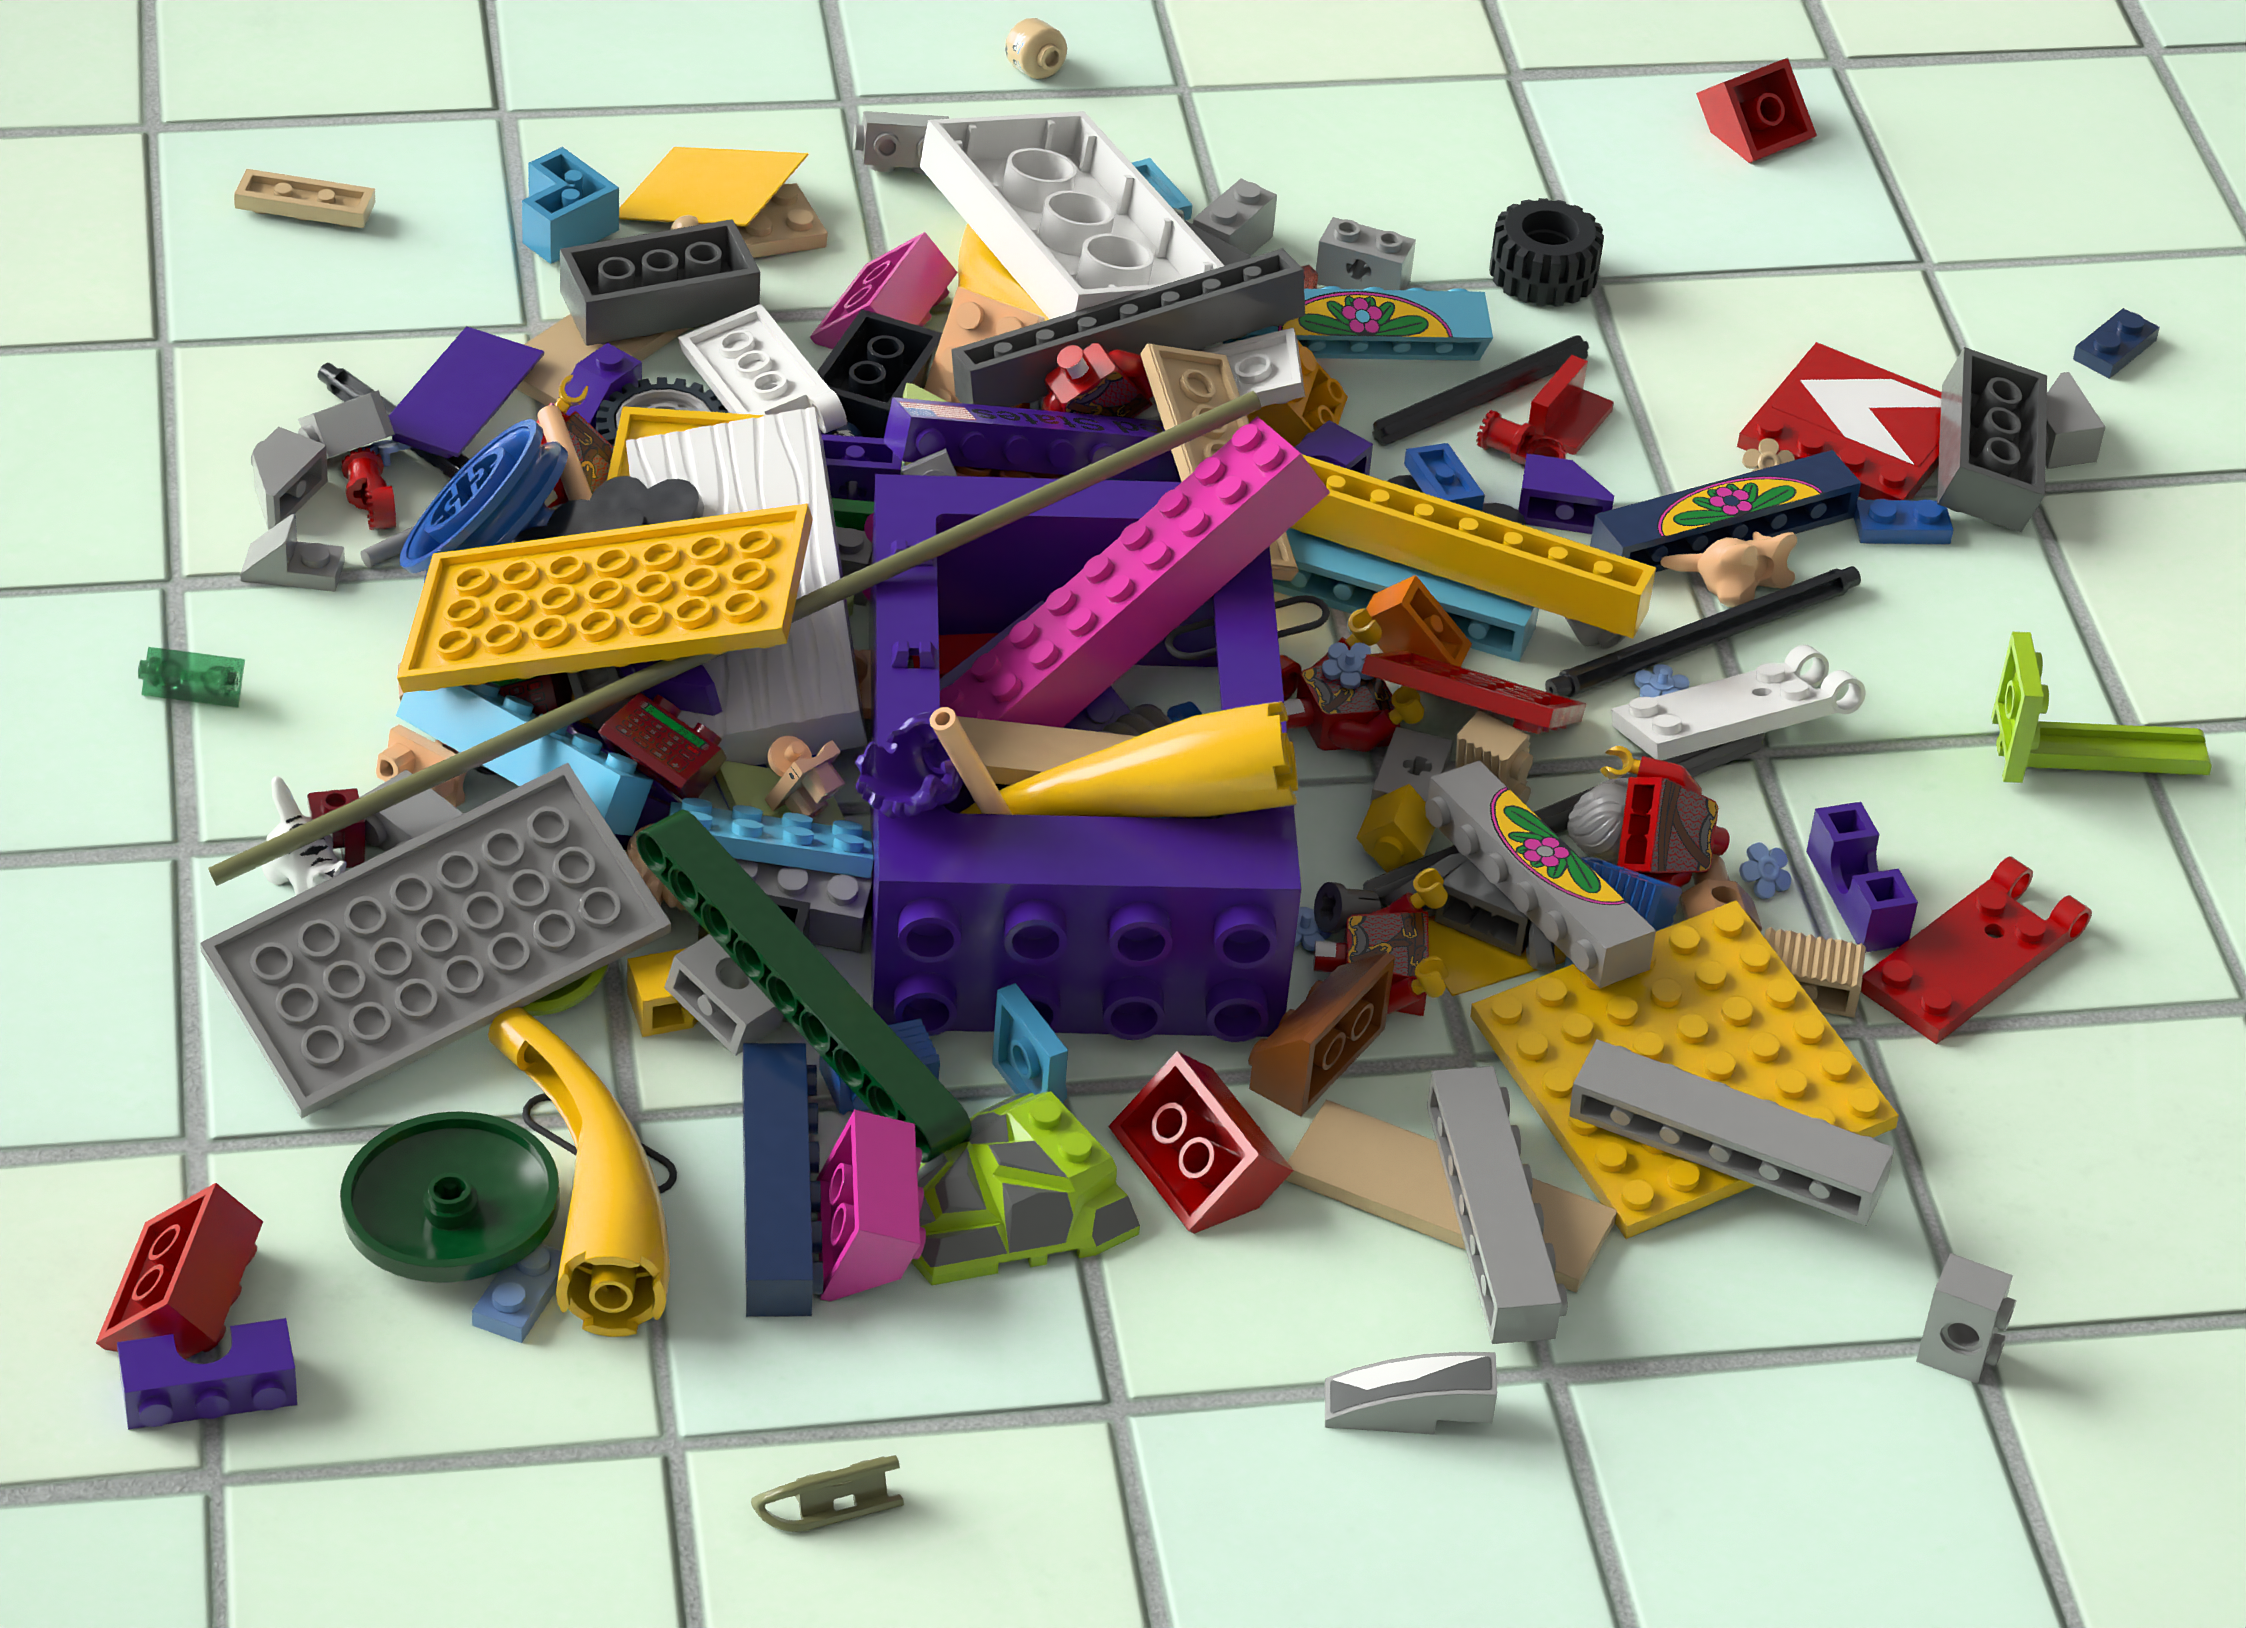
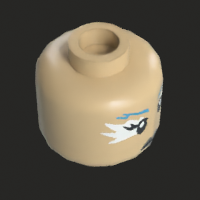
(1036, 48)

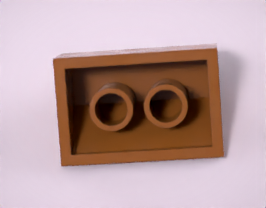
(1323, 1034)

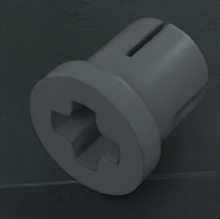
(1337, 903)

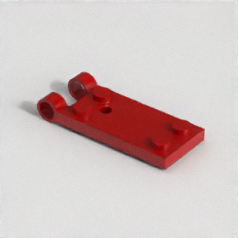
(1957, 968)

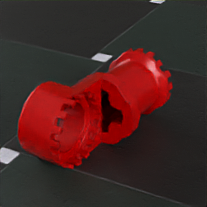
(1516, 439)
(368, 489)

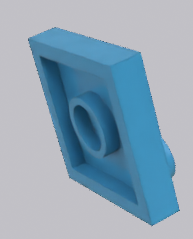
(1026, 1047)

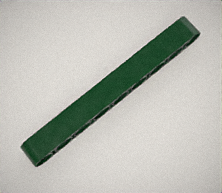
(801, 982)

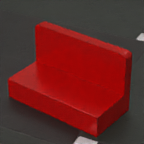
(1566, 409)

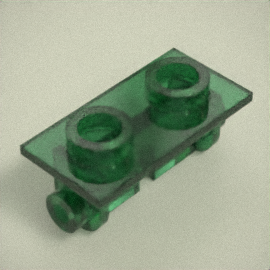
(192, 677)

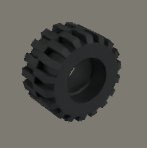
(1546, 252)

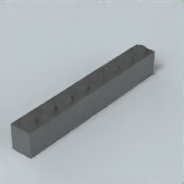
(1178, 314)

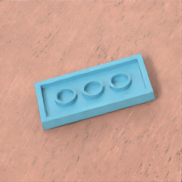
(786, 840)

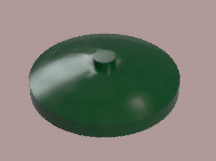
(450, 1196)

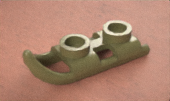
(818, 1491)

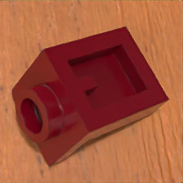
(349, 839)

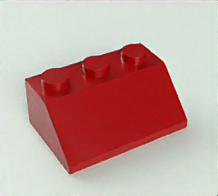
(1199, 1145)
(184, 1274)

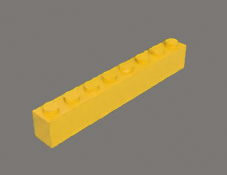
(1480, 550)

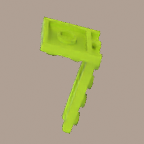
(2079, 745)

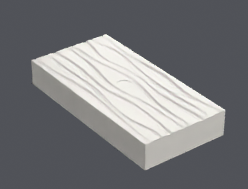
(1061, 208)
(813, 679)

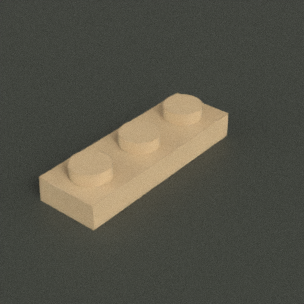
(304, 198)

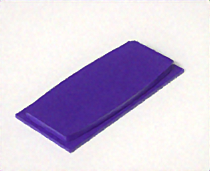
(461, 392)

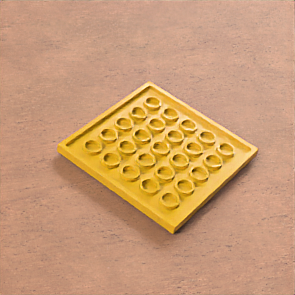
(1708, 1005)

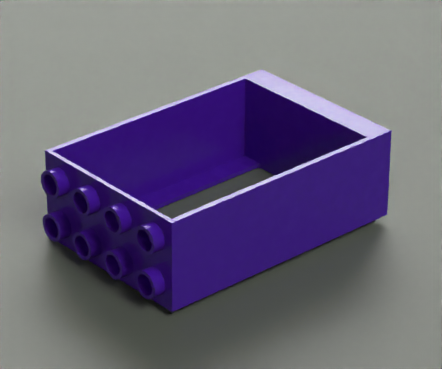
(1090, 915)

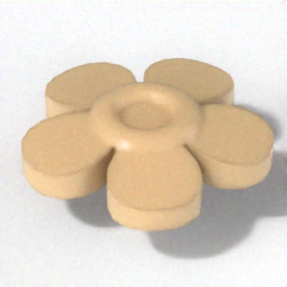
(1766, 455)

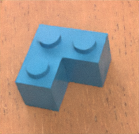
(566, 205)

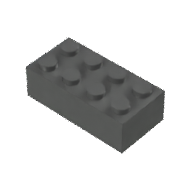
(658, 281)
(1992, 440)

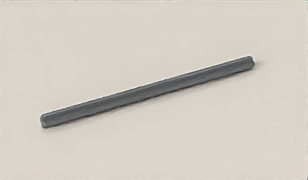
(1557, 814)

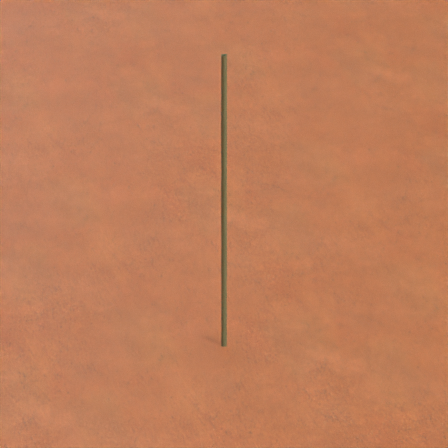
(665, 670)

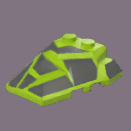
(1019, 1191)

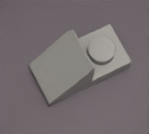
(284, 561)

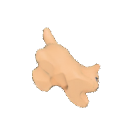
(1737, 566)

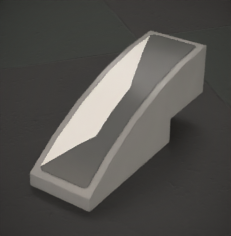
(1413, 1393)

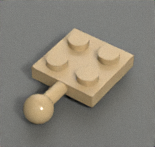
(780, 227)

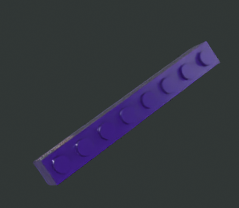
(1020, 438)

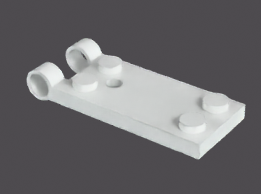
(759, 368)
(1738, 706)

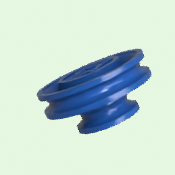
(490, 497)

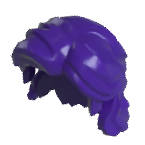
(910, 774)

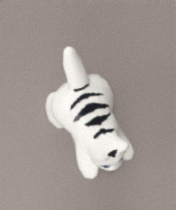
(308, 864)

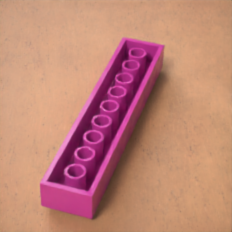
(1142, 584)

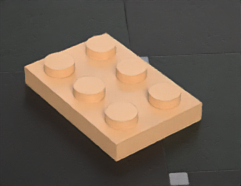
(971, 320)

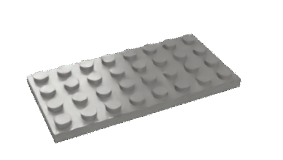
(434, 939)

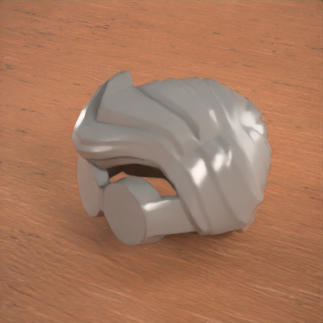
(1598, 820)

